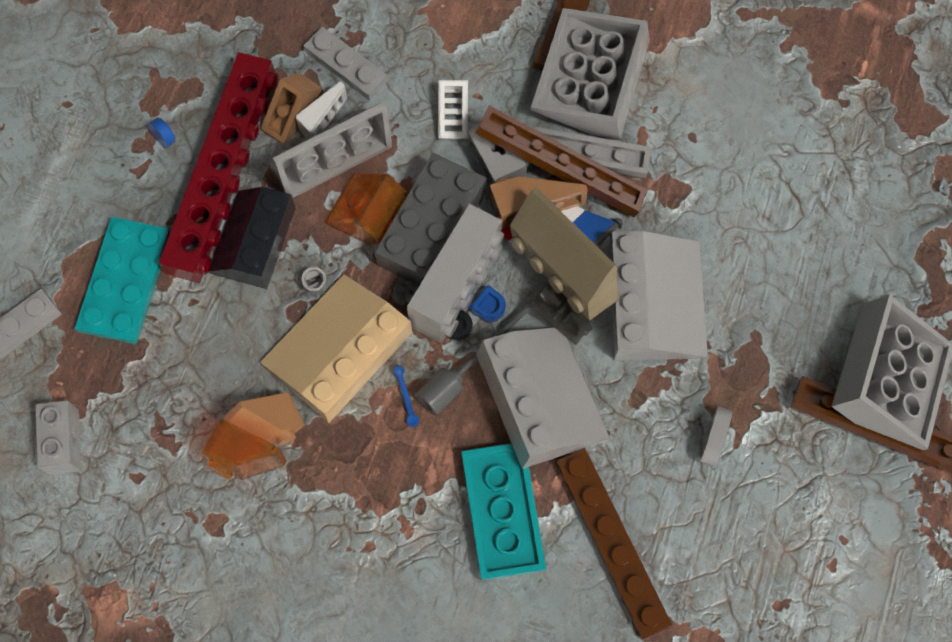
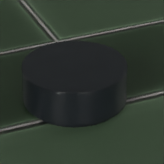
(464, 327)

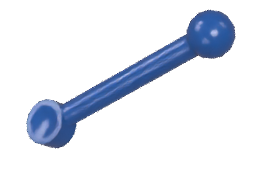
(412, 419)

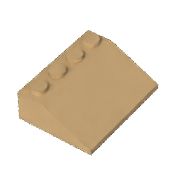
(337, 346)

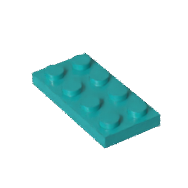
(123, 281)
(502, 513)

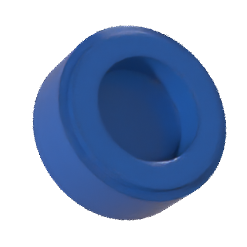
(162, 132)

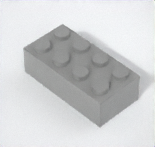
(455, 274)

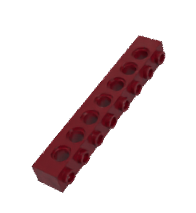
(246, 73)

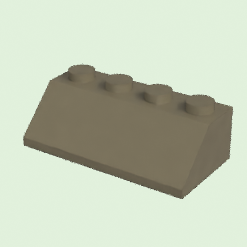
(564, 255)

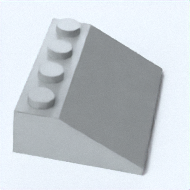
(592, 71)
(333, 150)
(659, 297)
(893, 373)
(540, 394)

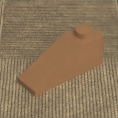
(509, 195)

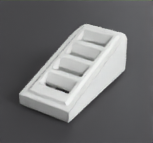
(452, 86)
(320, 112)

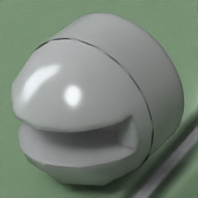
(311, 273)

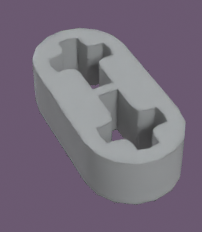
(716, 436)

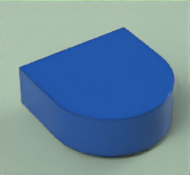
(489, 305)

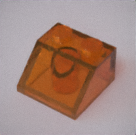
(367, 207)
(240, 453)

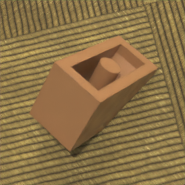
(290, 98)
(268, 417)

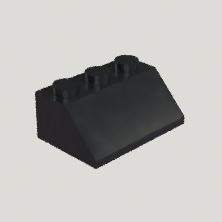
(253, 236)

